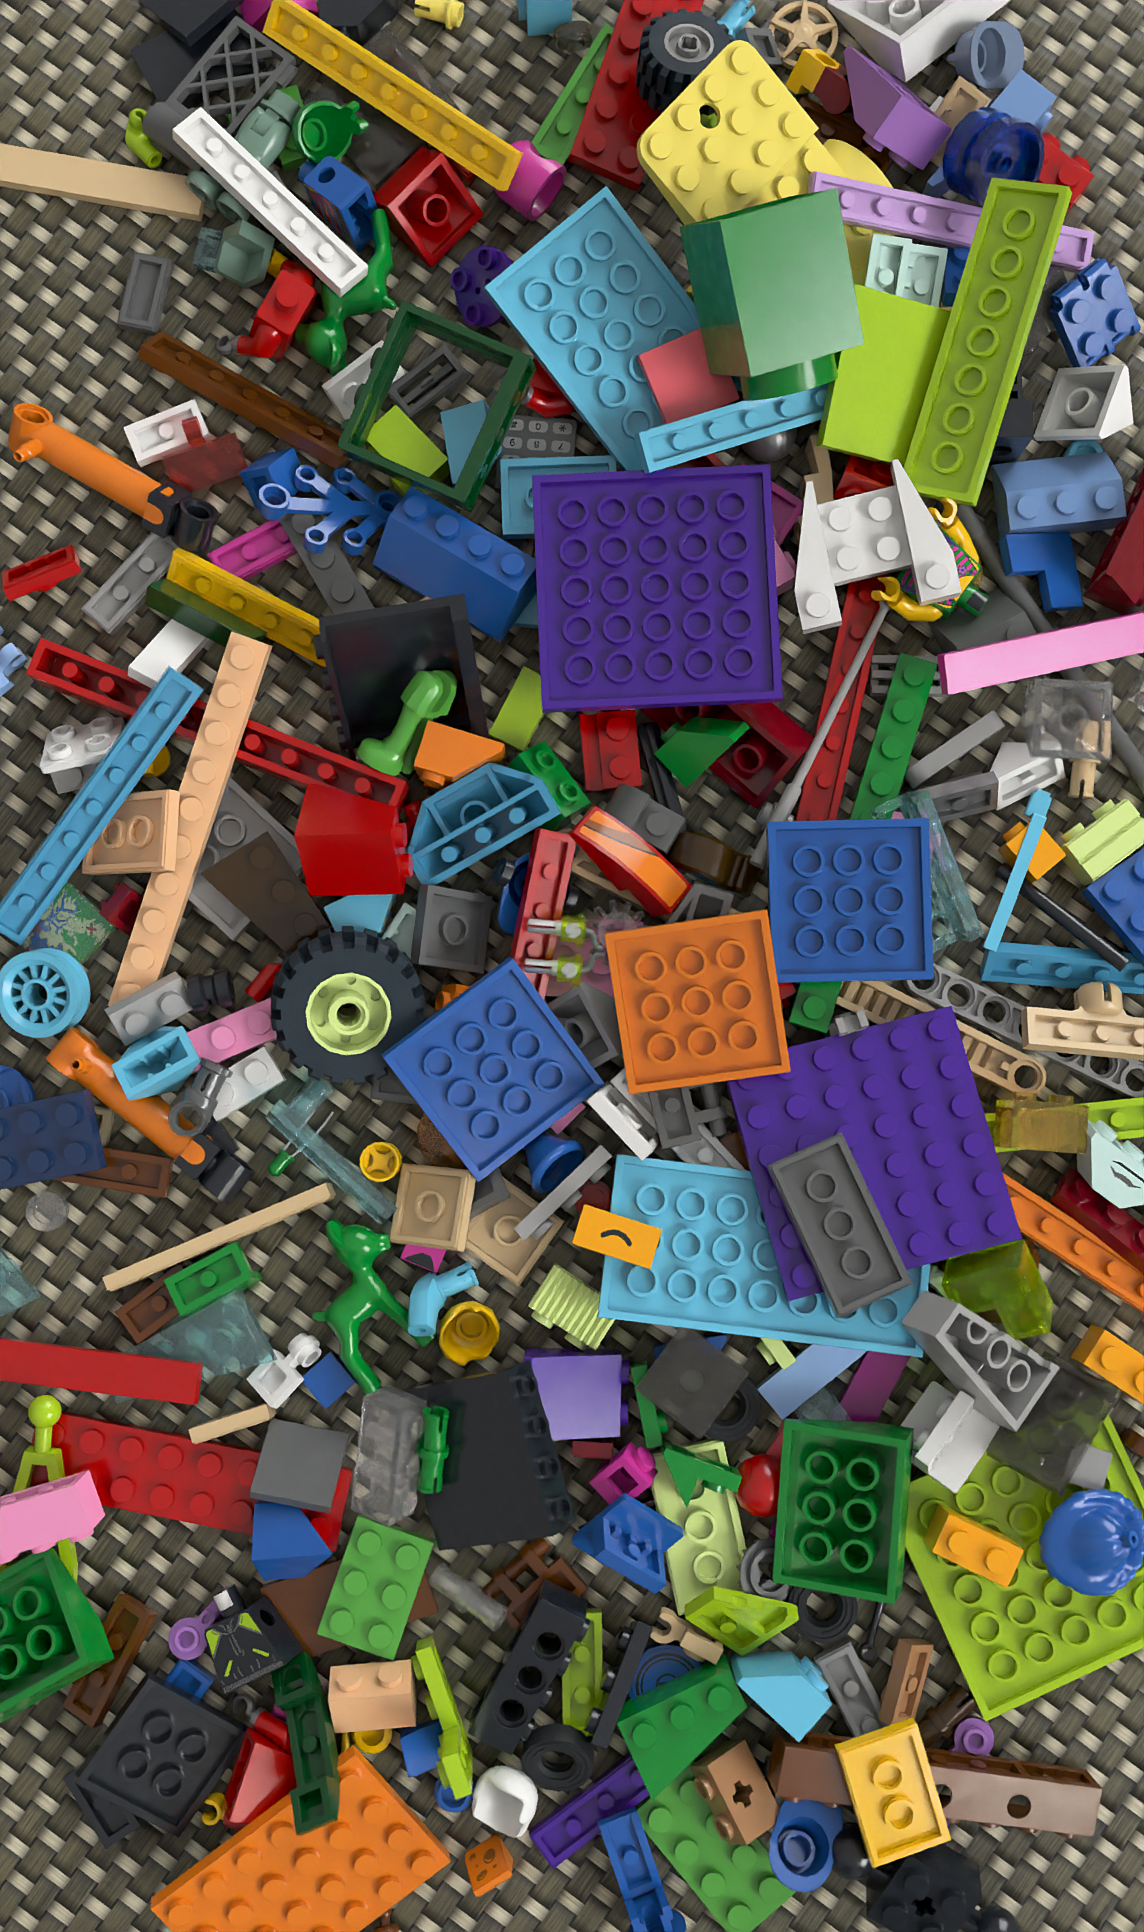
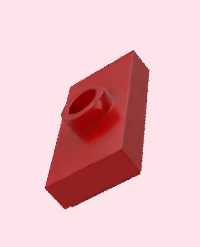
(41, 573)

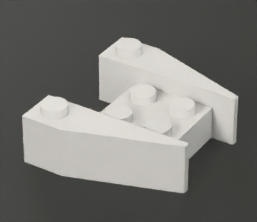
(867, 539)

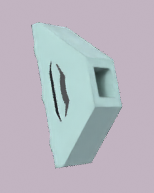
(1112, 1168)

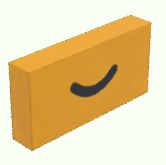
(616, 1236)

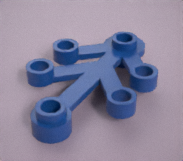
(275, 502)

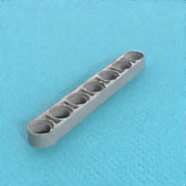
(1008, 1028)

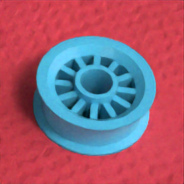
(26, 974)

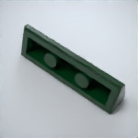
(198, 613)

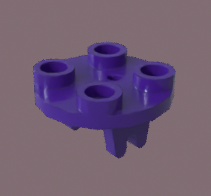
(469, 280)

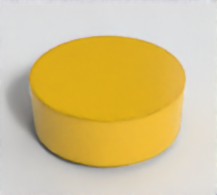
(372, 1740)

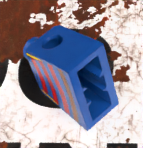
(334, 190)

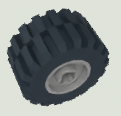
(675, 53)

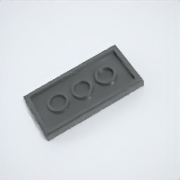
(839, 1225)

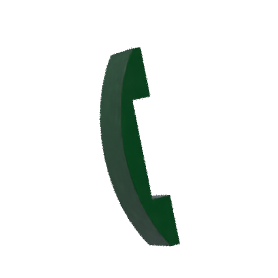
(312, 1744)

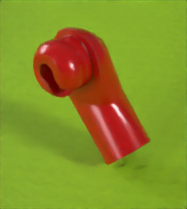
(263, 981)

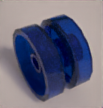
(989, 147)

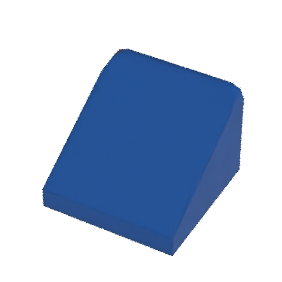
(421, 1747)

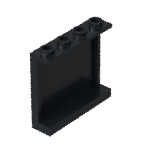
(378, 653)
(500, 1464)

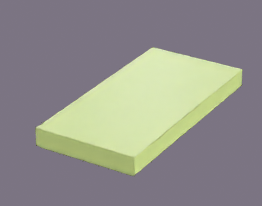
(710, 1526)

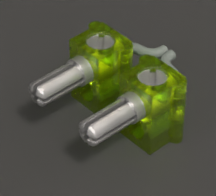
(567, 967)

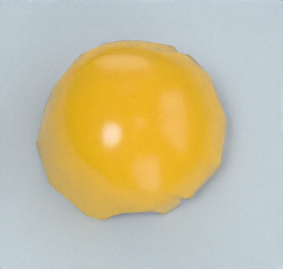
(468, 1332)

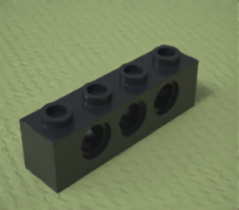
(508, 1723)

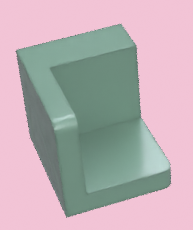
(244, 254)

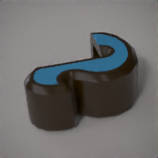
(713, 863)

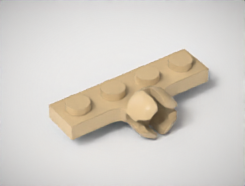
(1093, 1028)

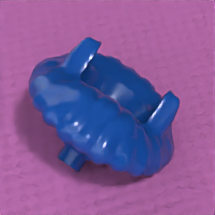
(1093, 1542)

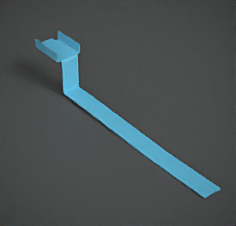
(1036, 810)

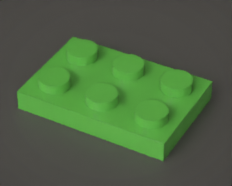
(375, 1587)

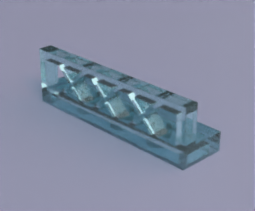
(946, 881)

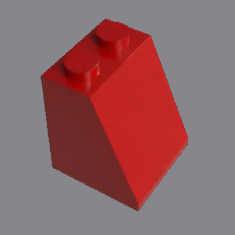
(351, 844)

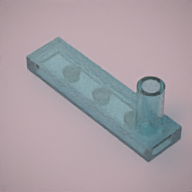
(291, 1123)

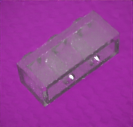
(387, 1455)

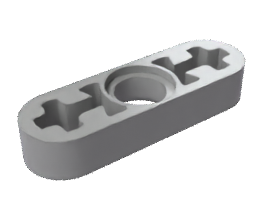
(953, 749)

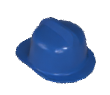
(803, 1843)

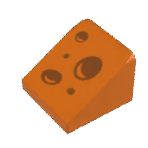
(488, 1865)

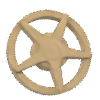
(803, 32)

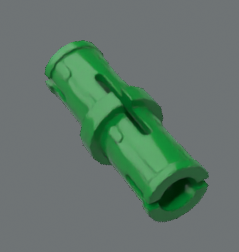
(432, 1449)

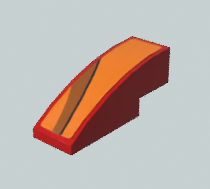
(630, 862)

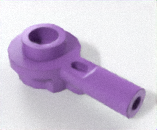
(187, 1635)
(972, 1736)

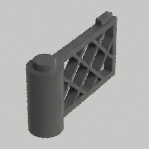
(167, 115)

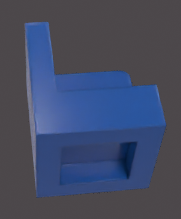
(272, 467)

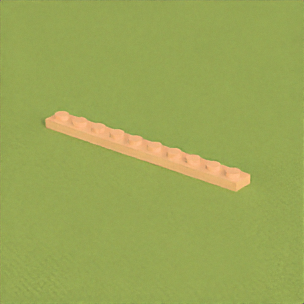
(198, 805)

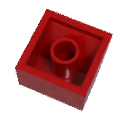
(428, 205)

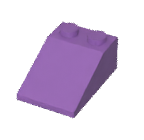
(892, 113)

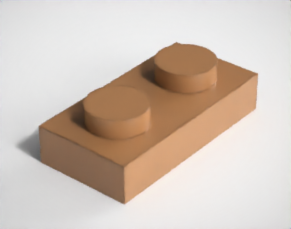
(906, 1680)

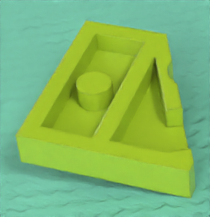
(739, 1618)

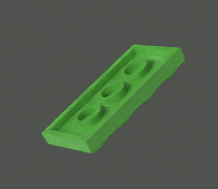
(727, 1878)

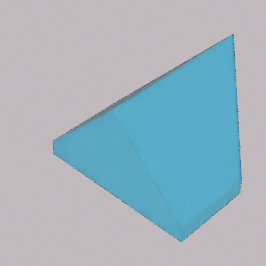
(156, 1063)

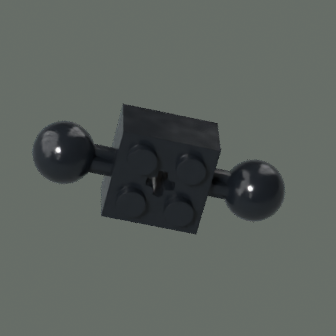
(920, 1891)

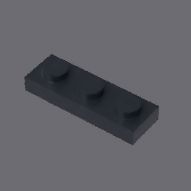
(617, 1683)

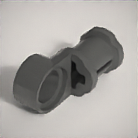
(200, 1096)

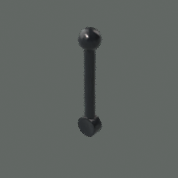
(867, 1648)

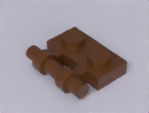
(530, 1555)

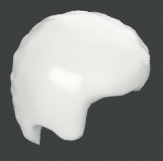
(505, 1800)

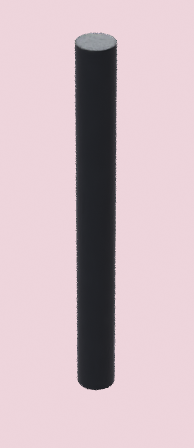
(1067, 920)

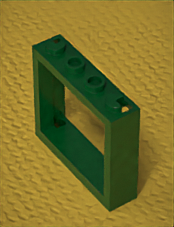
(384, 367)

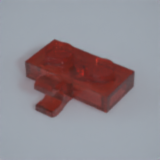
(204, 461)

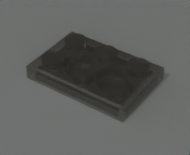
(1057, 1428)

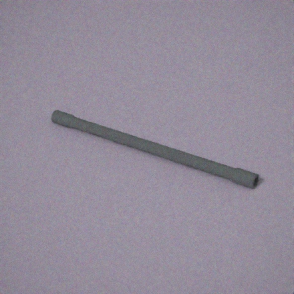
(1018, 594)

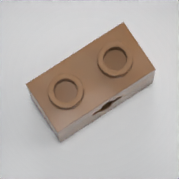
(735, 1792)

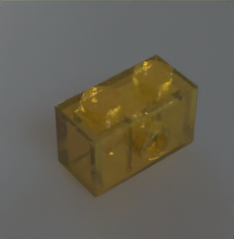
(1041, 1125)

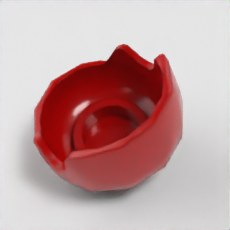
(759, 1485)

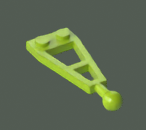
(44, 1413)

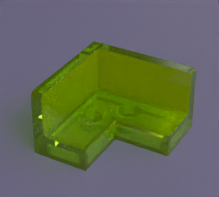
(1002, 1280)

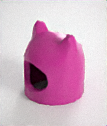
(534, 183)

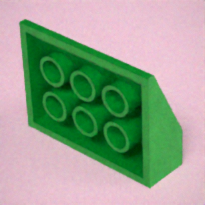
(843, 1507)
(45, 1632)

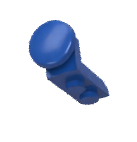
(638, 1874)

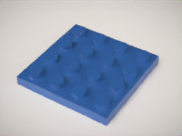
(850, 900)
(493, 1069)

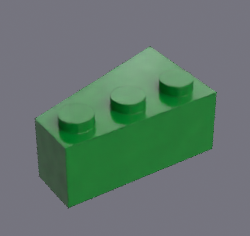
(679, 1720)

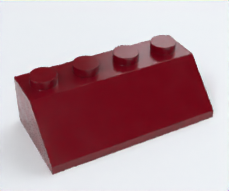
(1120, 571)
(757, 758)

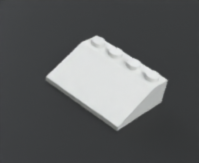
(910, 33)

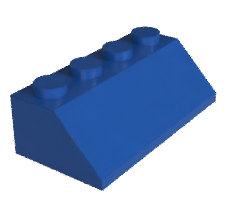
(449, 555)

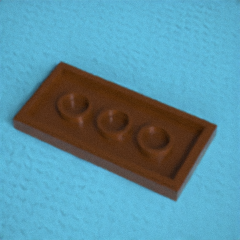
(305, 1599)

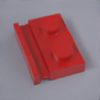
(610, 750)

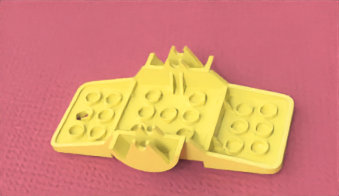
(753, 153)

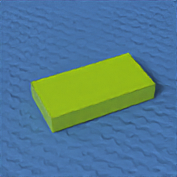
(520, 712)

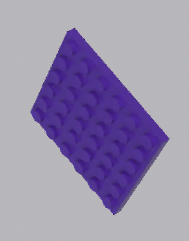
(656, 588)
(911, 1125)

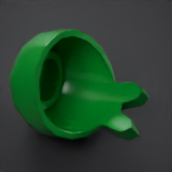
(326, 129)

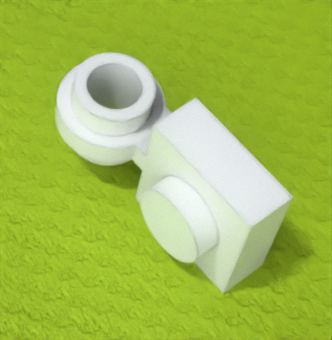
(279, 1378)

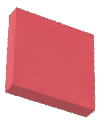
(682, 380)

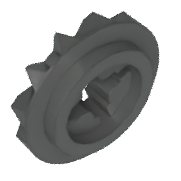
(750, 1574)

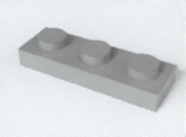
(565, 1194)

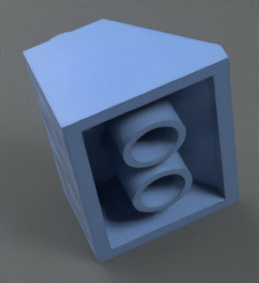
(1058, 495)

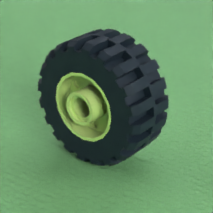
(339, 971)

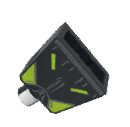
(248, 1639)

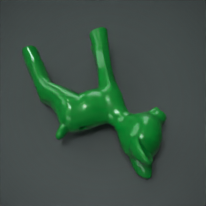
(327, 338)
(357, 1249)

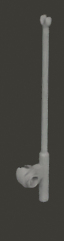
(782, 811)

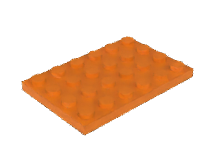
(314, 1881)

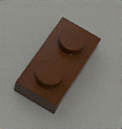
(150, 1309)

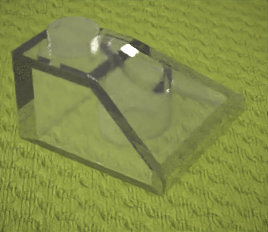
(1068, 719)

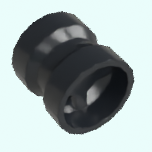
(211, 990)

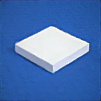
(624, 1120)

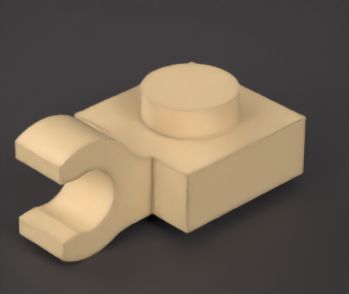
(694, 1640)

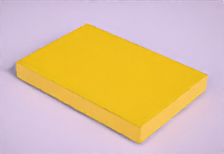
(892, 1792)

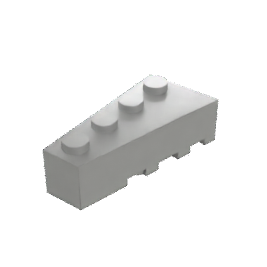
(980, 1359)

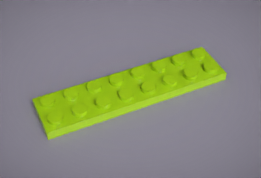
(985, 338)

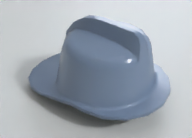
(989, 54)

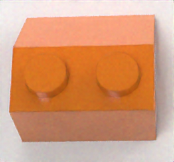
(452, 754)

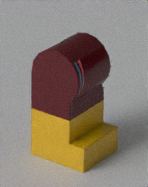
(823, 77)

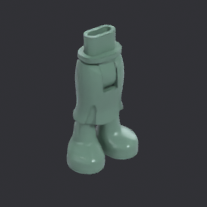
(264, 137)

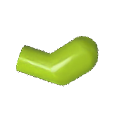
(138, 142)

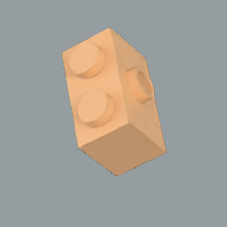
(372, 1696)

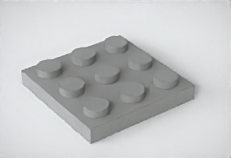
(235, 825)

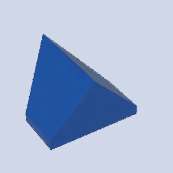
(285, 1542)

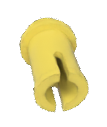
(444, 11)

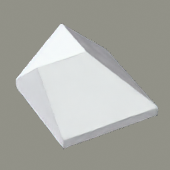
(1086, 404)

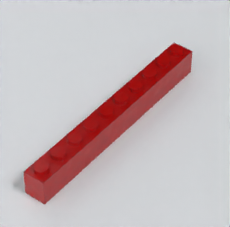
(259, 748)

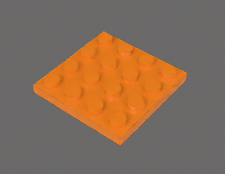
(697, 1001)

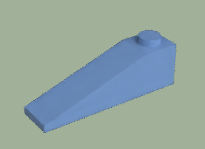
(1020, 99)

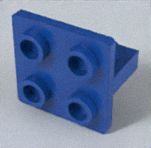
(630, 1541)

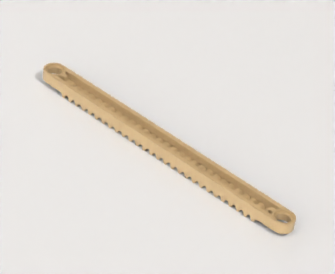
(881, 1003)

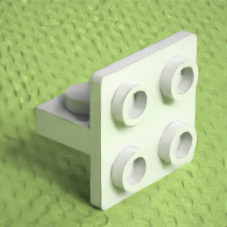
(75, 752)
(948, 1435)

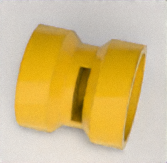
(376, 1158)

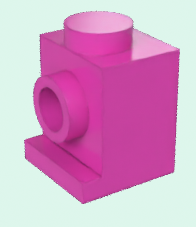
(627, 1472)

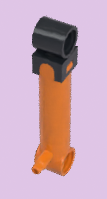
(164, 506)
(196, 1155)

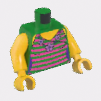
(901, 591)

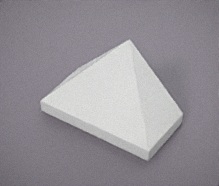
(1021, 774)

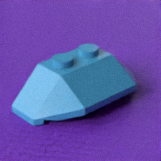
(476, 819)

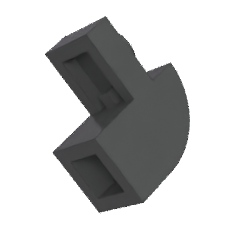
(645, 817)

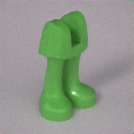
(424, 699)

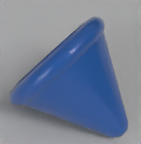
(552, 1161)

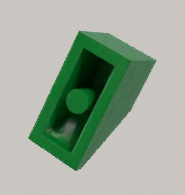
(697, 745)

